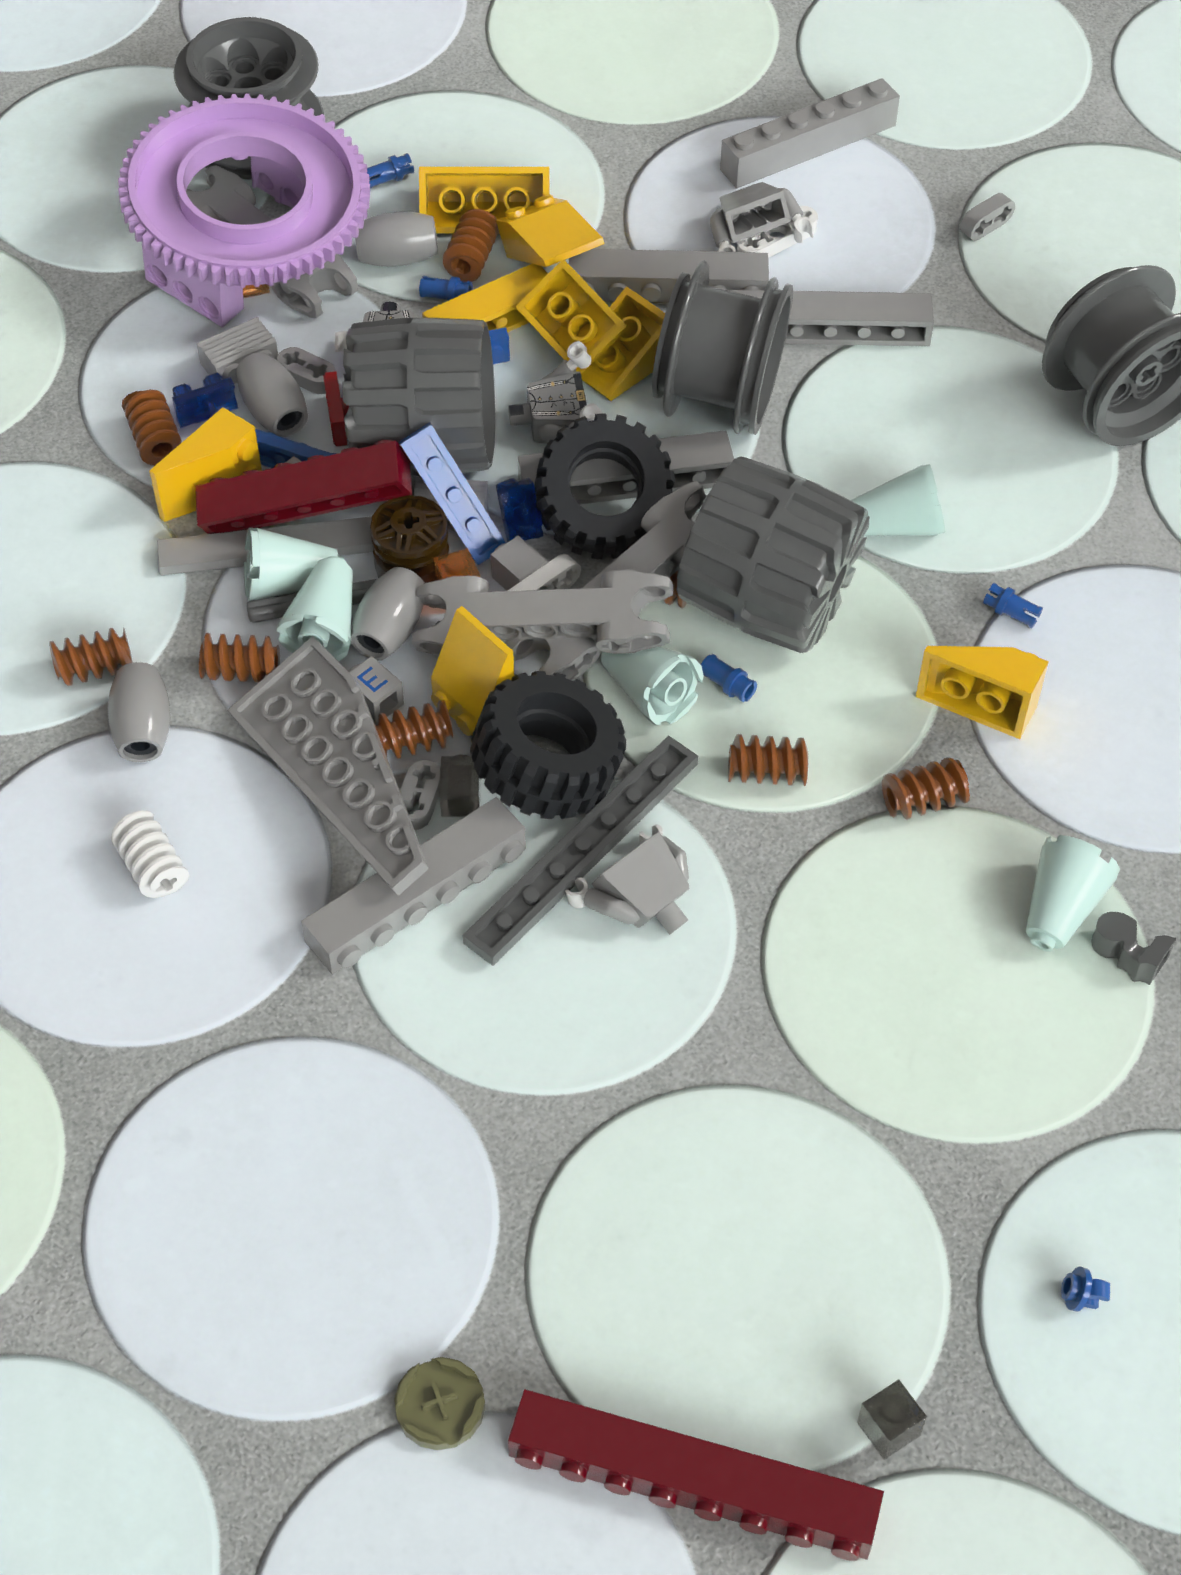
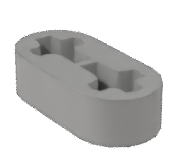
(987, 216)
(307, 369)
(426, 797)

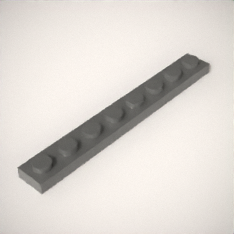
(579, 850)

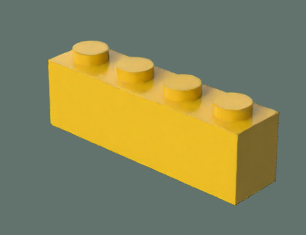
(493, 301)

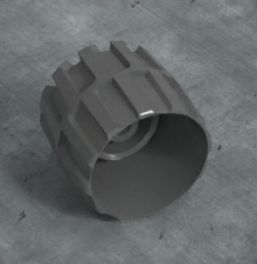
(419, 374)
(772, 553)

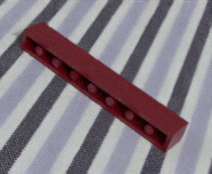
(695, 1475)

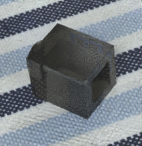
(458, 786)
(891, 1419)

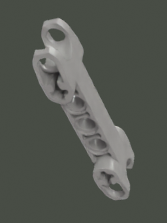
(233, 202)
(656, 552)
(601, 612)

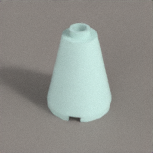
(904, 505)
(279, 563)
(321, 609)
(657, 681)
(1066, 890)

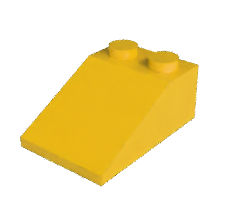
(546, 232)
(570, 311)
(633, 353)
(218, 448)
(469, 669)
(984, 684)

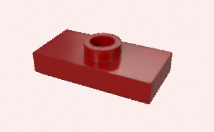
(336, 408)

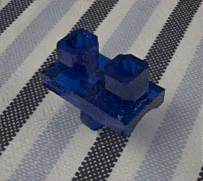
(202, 403)
(519, 509)

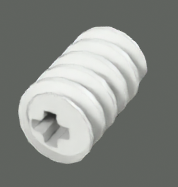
(149, 855)

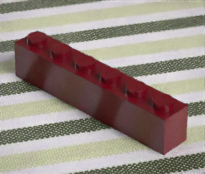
(304, 488)

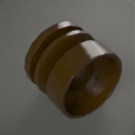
(409, 535)

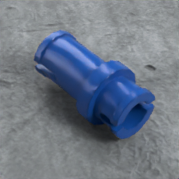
(392, 169)
(443, 288)
(1012, 605)
(733, 681)

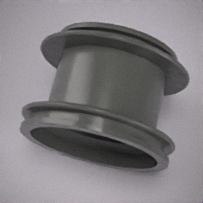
(249, 59)
(721, 347)
(1123, 350)

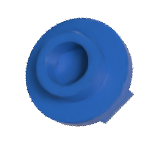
(1083, 1291)

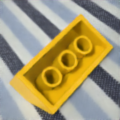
(454, 190)

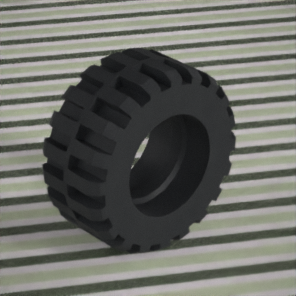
(591, 441)
(533, 776)

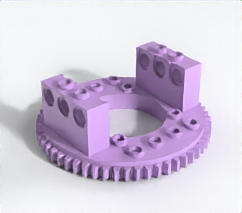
(292, 159)

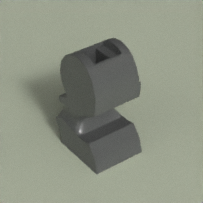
(1117, 938)

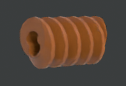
(470, 244)
(151, 424)
(90, 656)
(237, 658)
(415, 729)
(768, 759)
(925, 786)

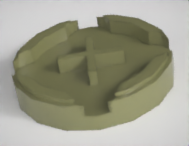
(439, 1403)

